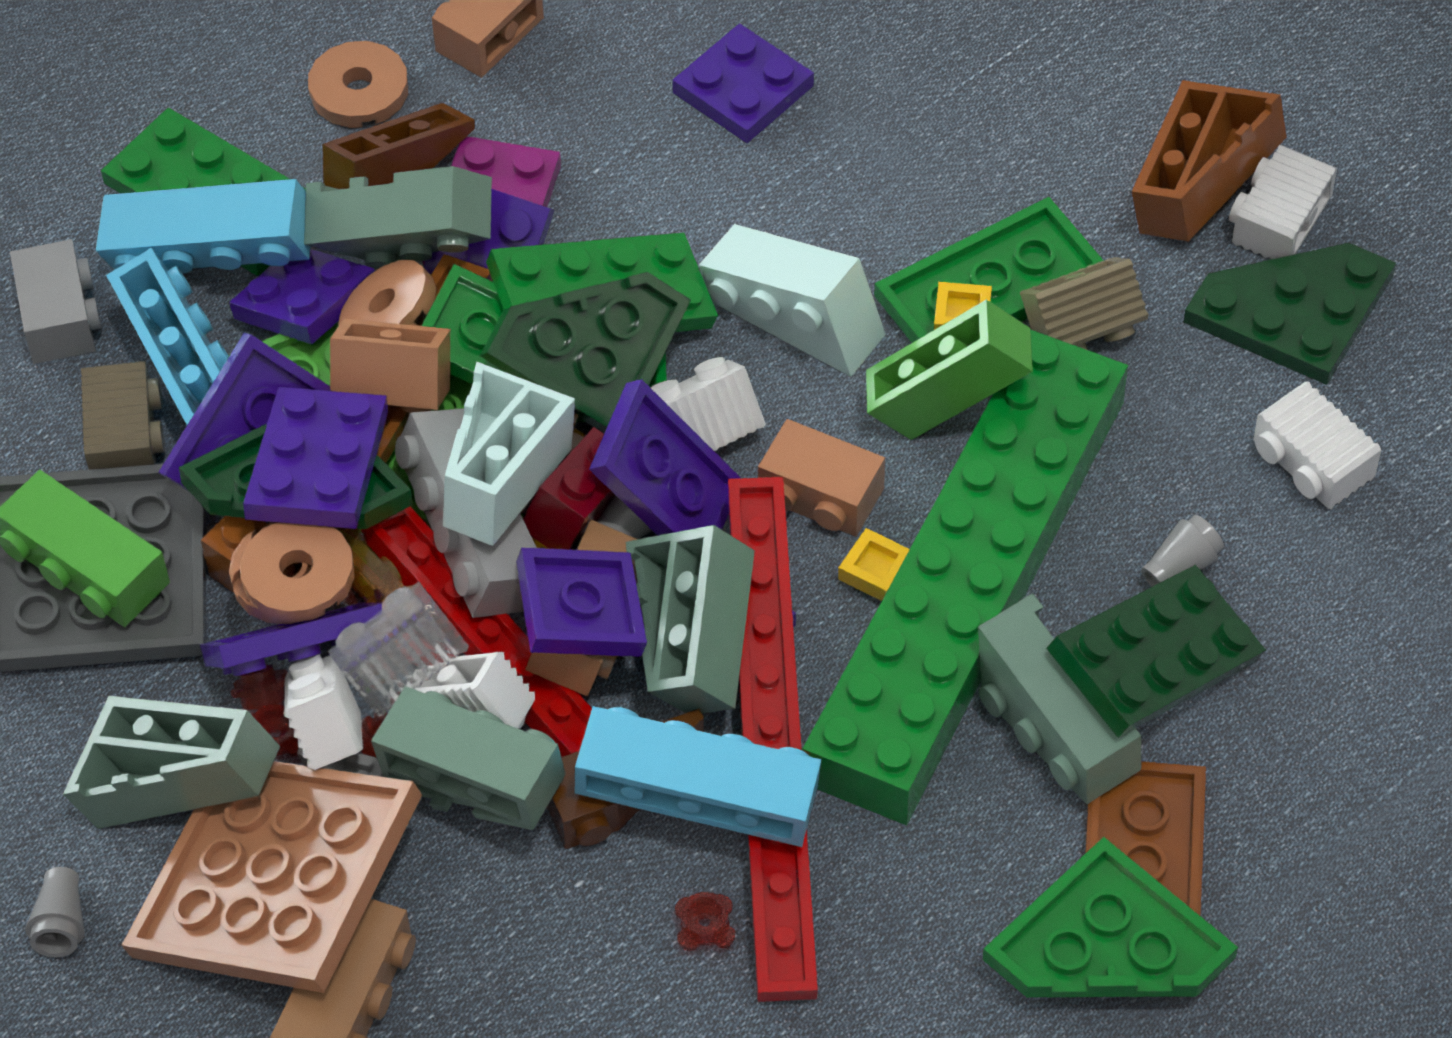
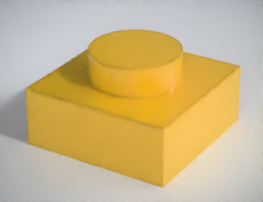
(956, 299)
(872, 564)

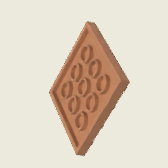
(275, 878)

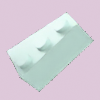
(797, 294)
(503, 451)

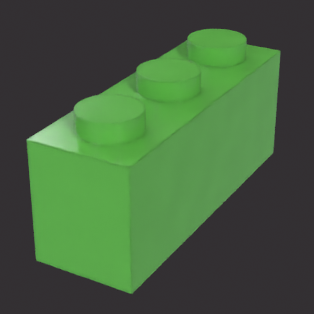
(949, 370)
(81, 549)

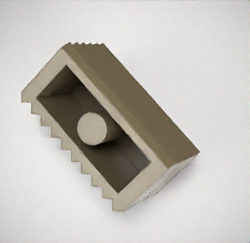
(1087, 303)
(119, 415)

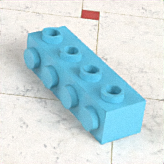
(207, 225)
(170, 328)
(697, 775)

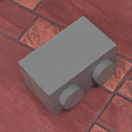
(54, 302)

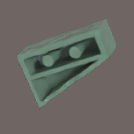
(400, 219)
(693, 615)
(1047, 708)
(468, 759)
(167, 760)

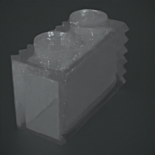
(397, 647)

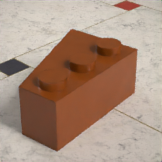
(1204, 156)

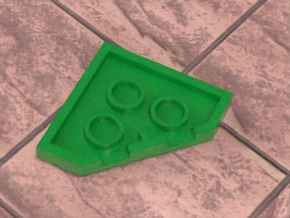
(1109, 935)

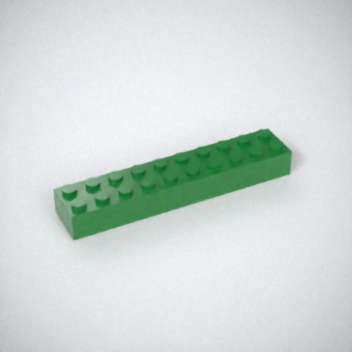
(965, 566)

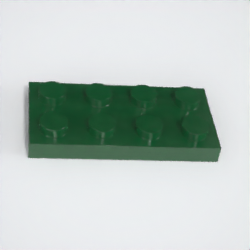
(1155, 650)

